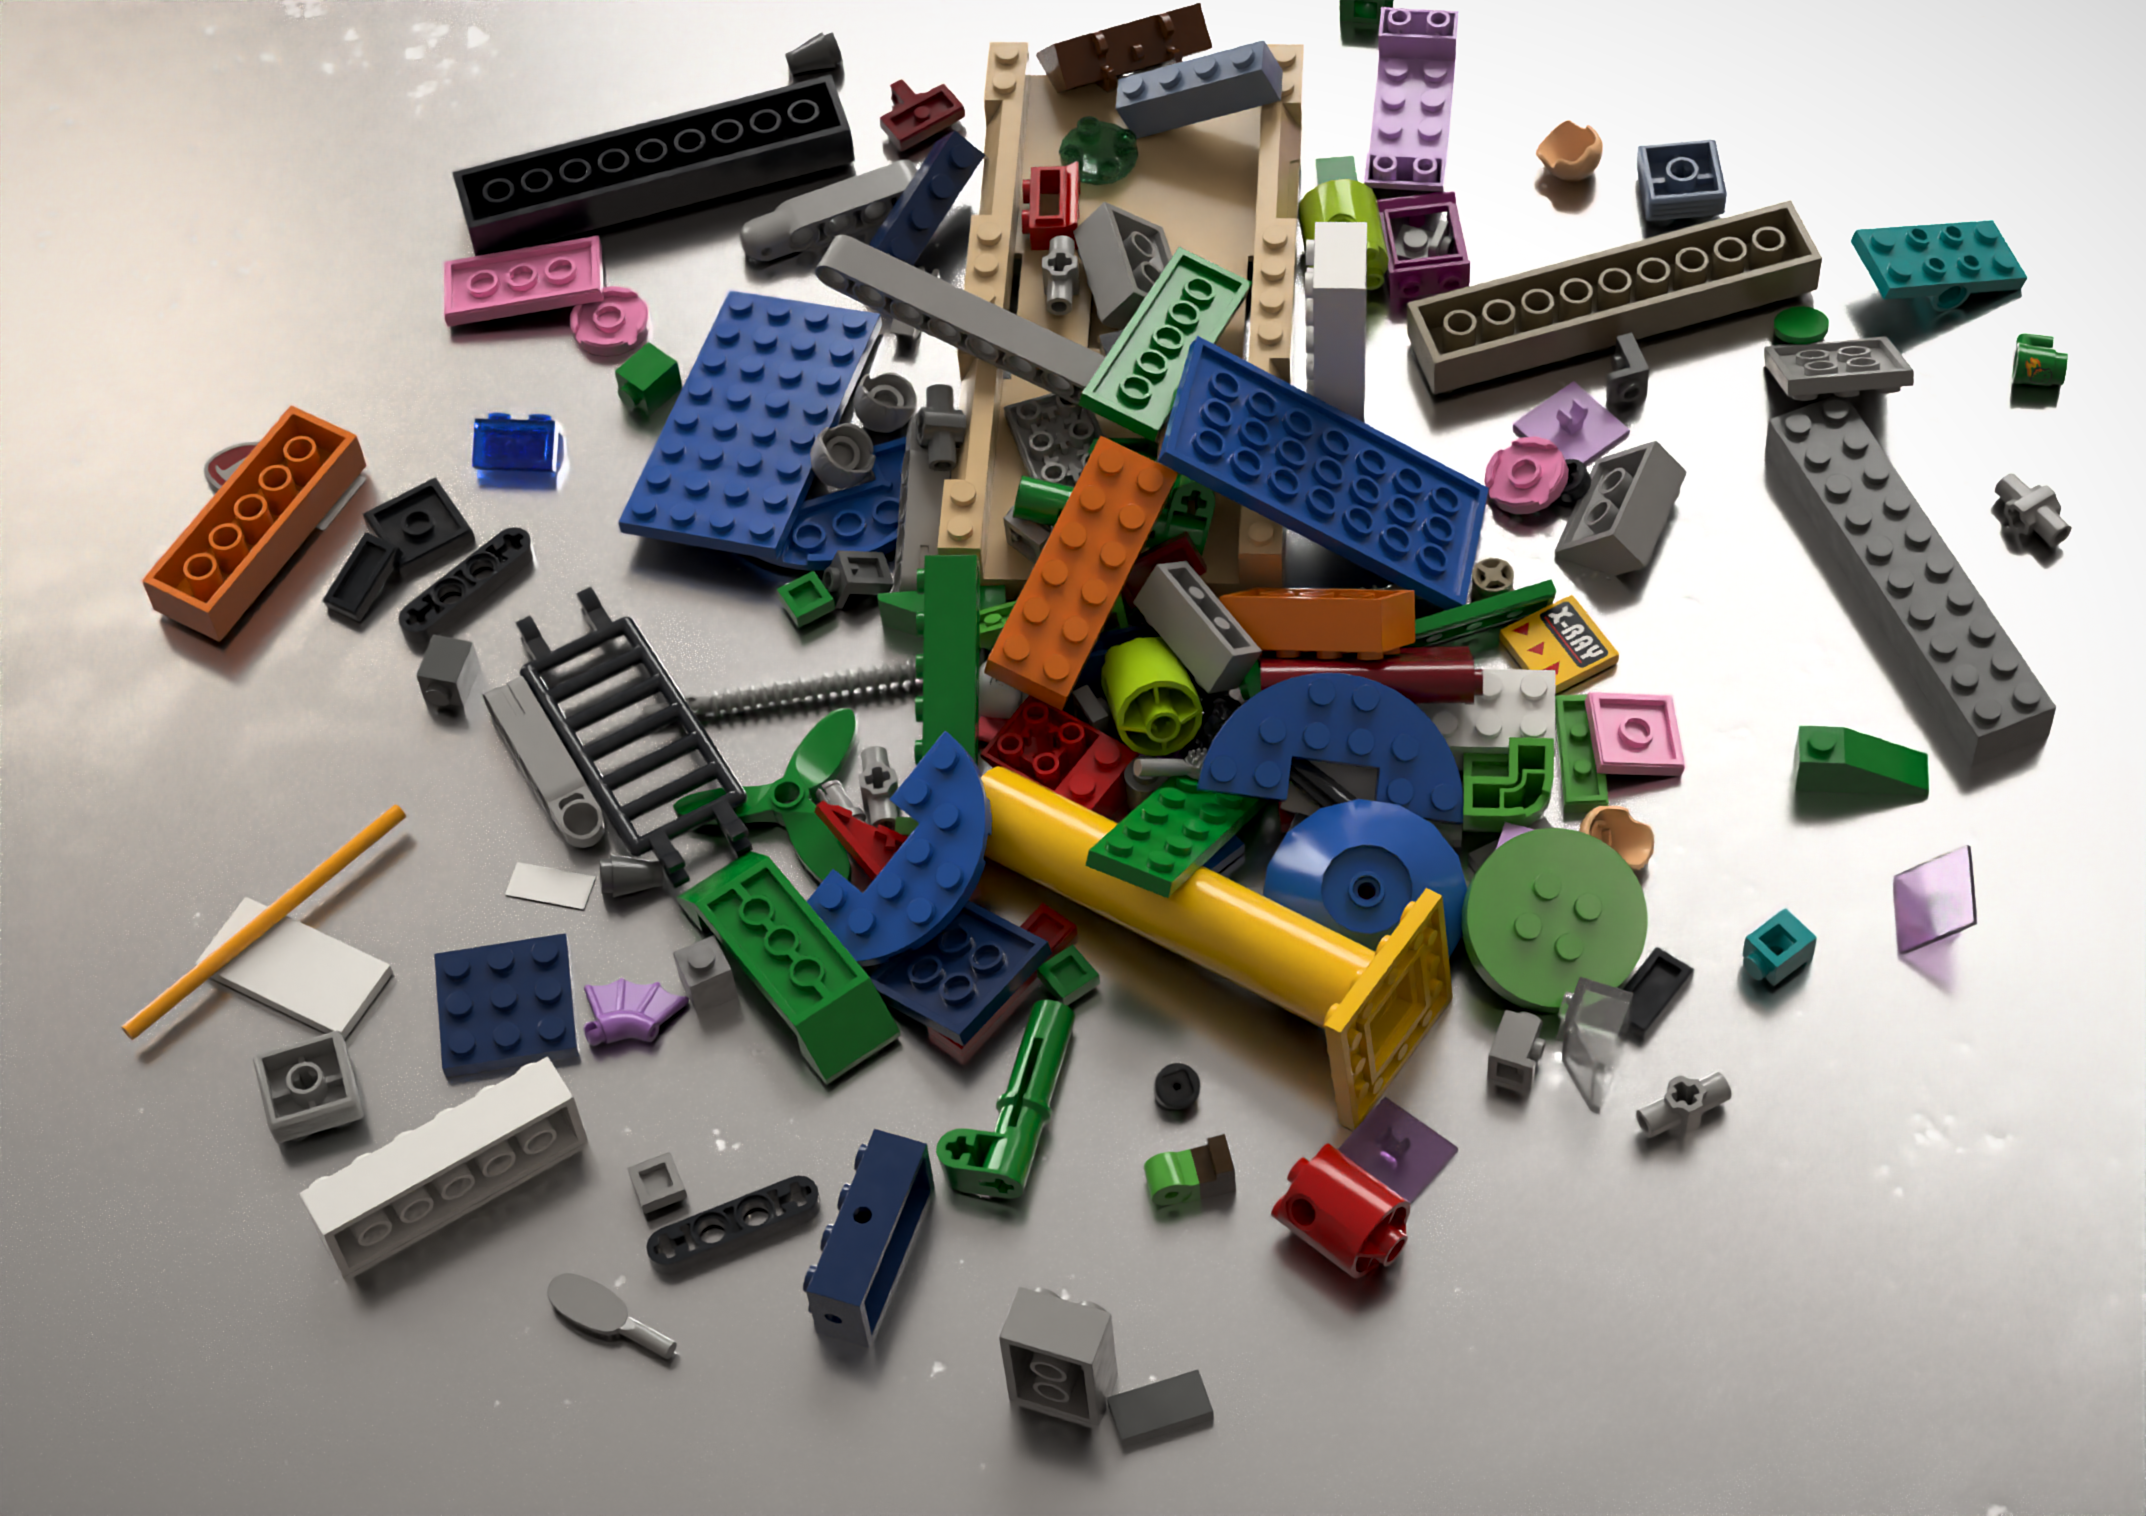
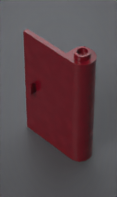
(1415, 672)

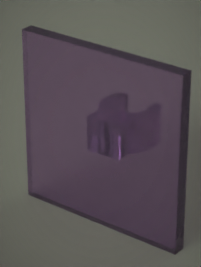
(1935, 899)
(1398, 1149)

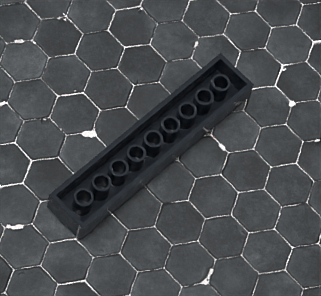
(654, 166)

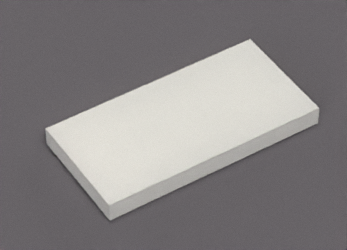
(301, 971)

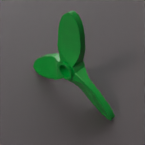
(811, 765)

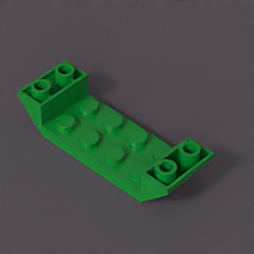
(794, 962)

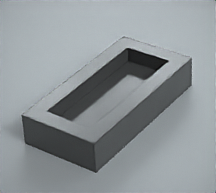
(1160, 1408)

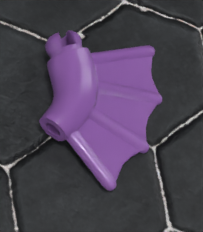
(629, 1011)

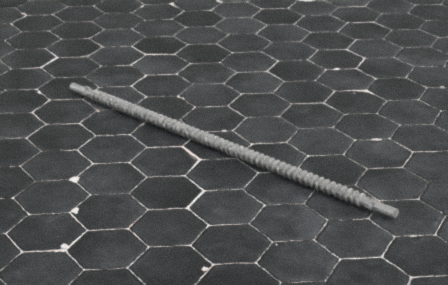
(823, 685)

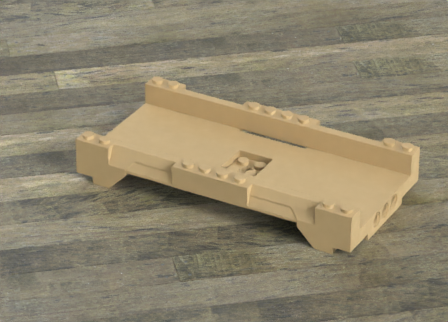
(1217, 192)

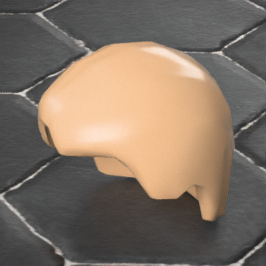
(1571, 151)
(1621, 832)

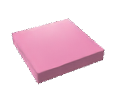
(1634, 734)

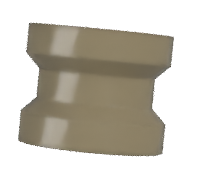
(1488, 574)

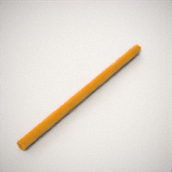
(263, 922)

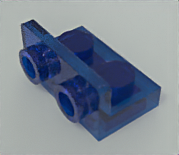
(515, 443)

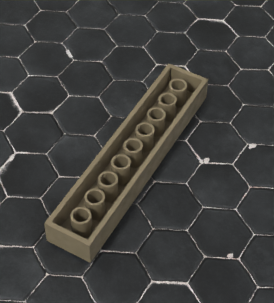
(1613, 292)

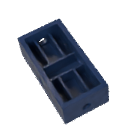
(869, 1237)

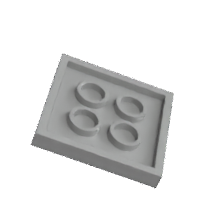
(1838, 367)

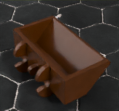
(1125, 49)

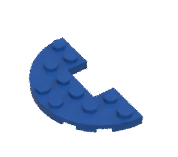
(850, 518)
(1342, 723)
(928, 874)

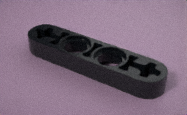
(461, 581)
(737, 1232)

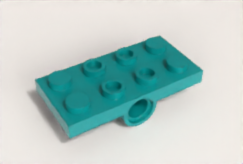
(1939, 261)

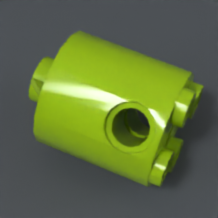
(1347, 202)
(1150, 696)

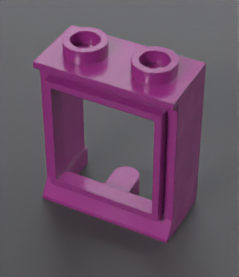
(1427, 274)

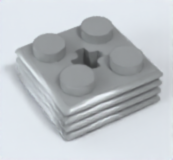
(300, 1111)

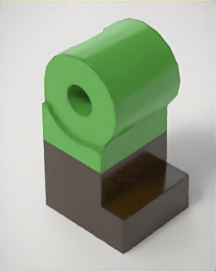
(1191, 1173)

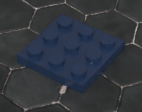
(961, 973)
(506, 1005)

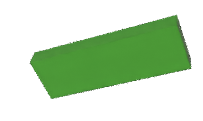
(1580, 783)

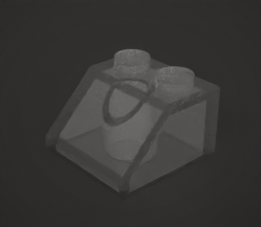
(1594, 1037)

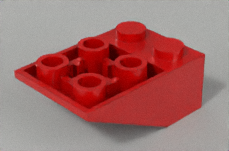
(1062, 756)

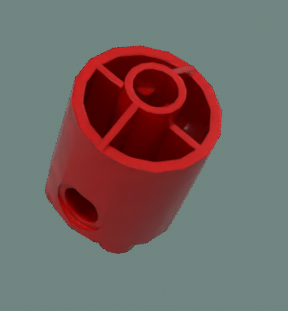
(1344, 1212)

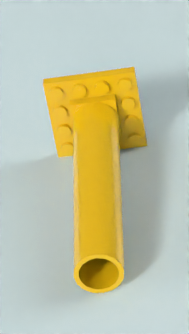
(1366, 1000)

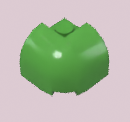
(1507, 786)

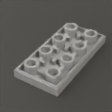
(1052, 437)

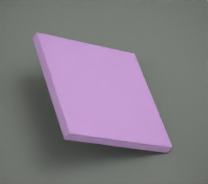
(1573, 423)

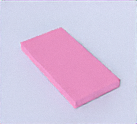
(523, 281)

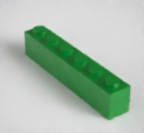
(949, 652)

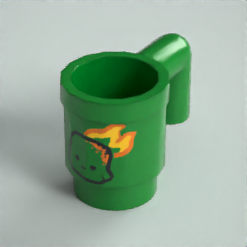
(2038, 361)

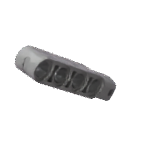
(827, 212)
(918, 512)
(546, 762)

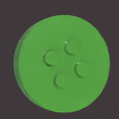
(1551, 913)

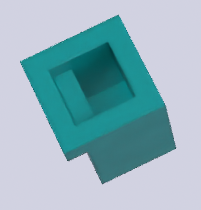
(1778, 947)

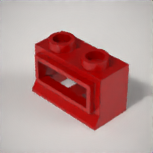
(1051, 180)

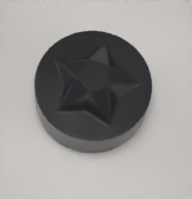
(1578, 481)
(1176, 1086)

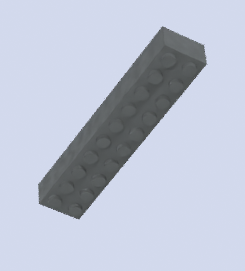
(1910, 580)

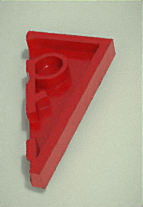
(865, 843)

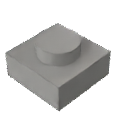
(657, 1182)

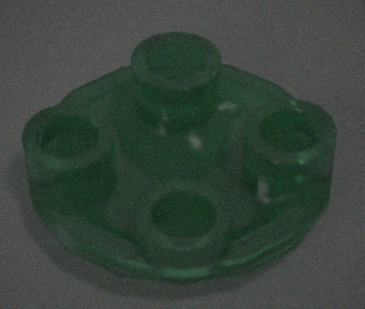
(1102, 149)

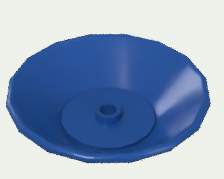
(1359, 846)

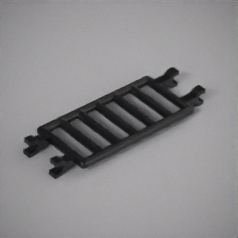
(678, 710)

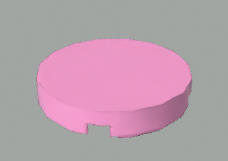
(611, 324)
(1526, 475)

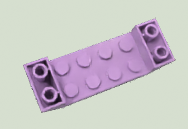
(1412, 99)

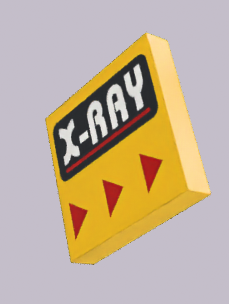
(1560, 640)

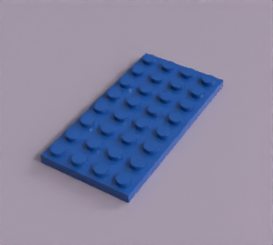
(745, 424)
(1324, 475)

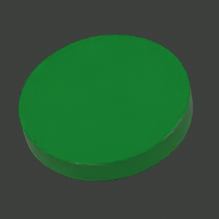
(1801, 325)

